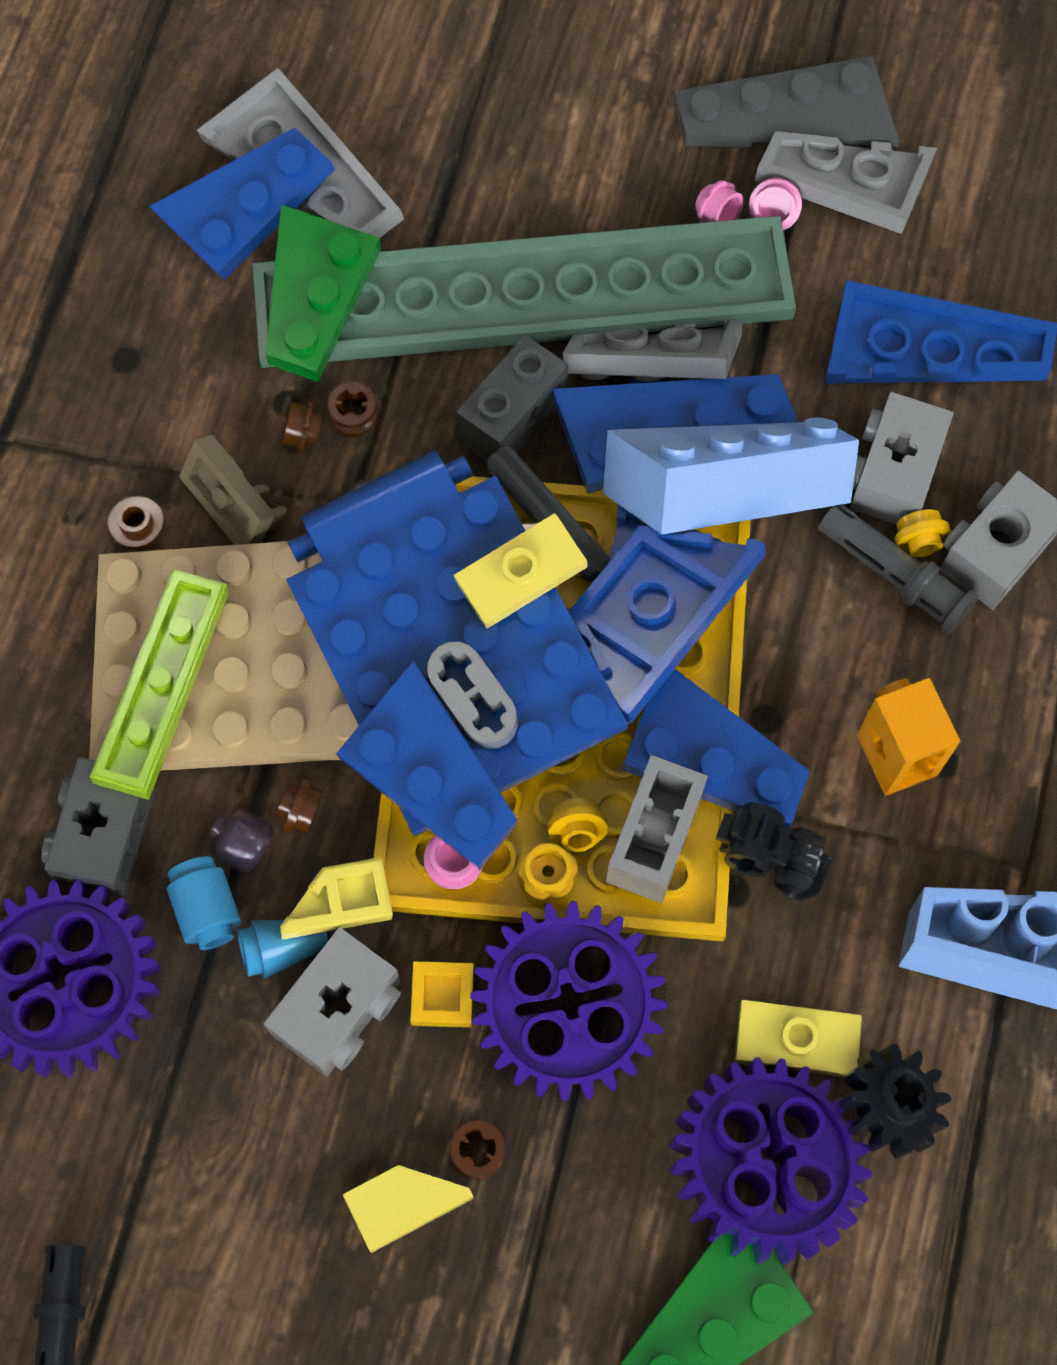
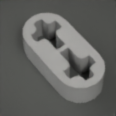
(484, 687)

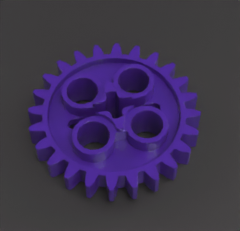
(76, 1028)
(580, 1055)
(717, 1161)

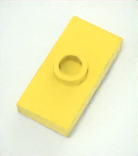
(520, 570)
(802, 1036)

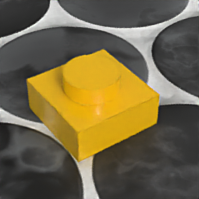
(442, 994)

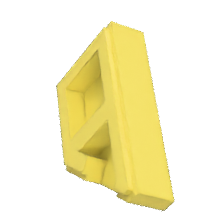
(341, 898)
(401, 1203)

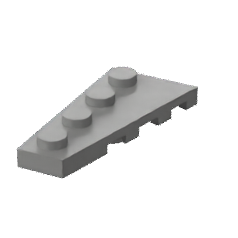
(275, 107)

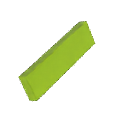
(160, 684)

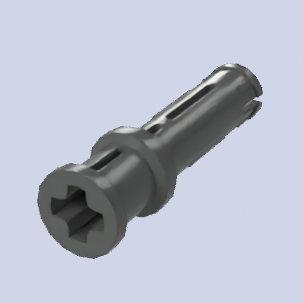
(917, 581)

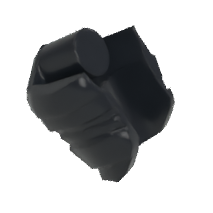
(805, 866)

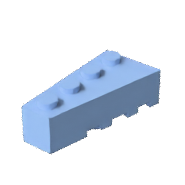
(728, 472)
(986, 941)

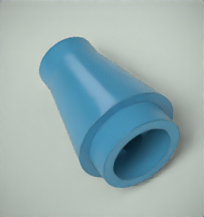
(268, 954)

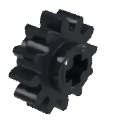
(895, 1101)

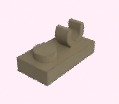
(227, 494)

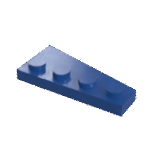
(925, 339)
(593, 410)

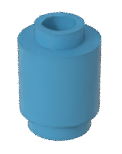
(203, 903)

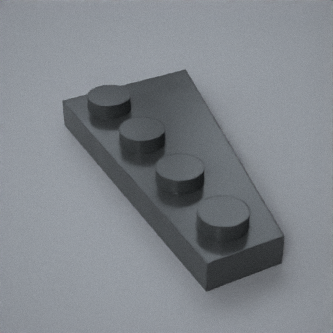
(819, 100)

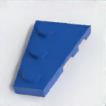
(240, 203)
(705, 736)
(429, 770)

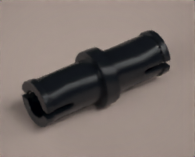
(59, 1305)

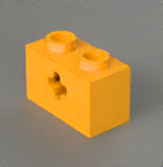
(907, 735)

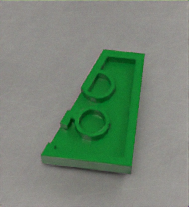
(314, 289)
(722, 1311)

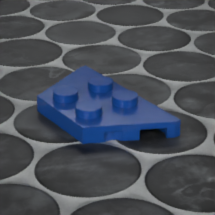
(656, 606)

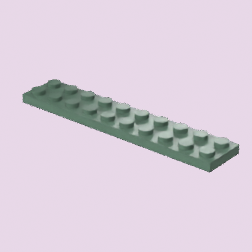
(560, 288)

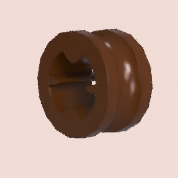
(355, 394)
(466, 1164)

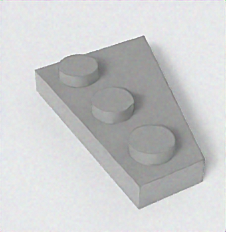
(853, 180)
(651, 357)

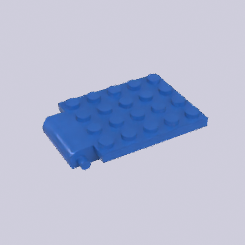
(394, 599)

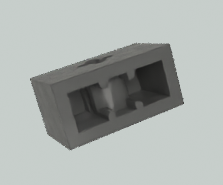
(511, 400)
(111, 851)

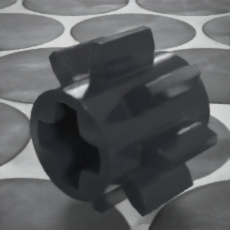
(754, 839)

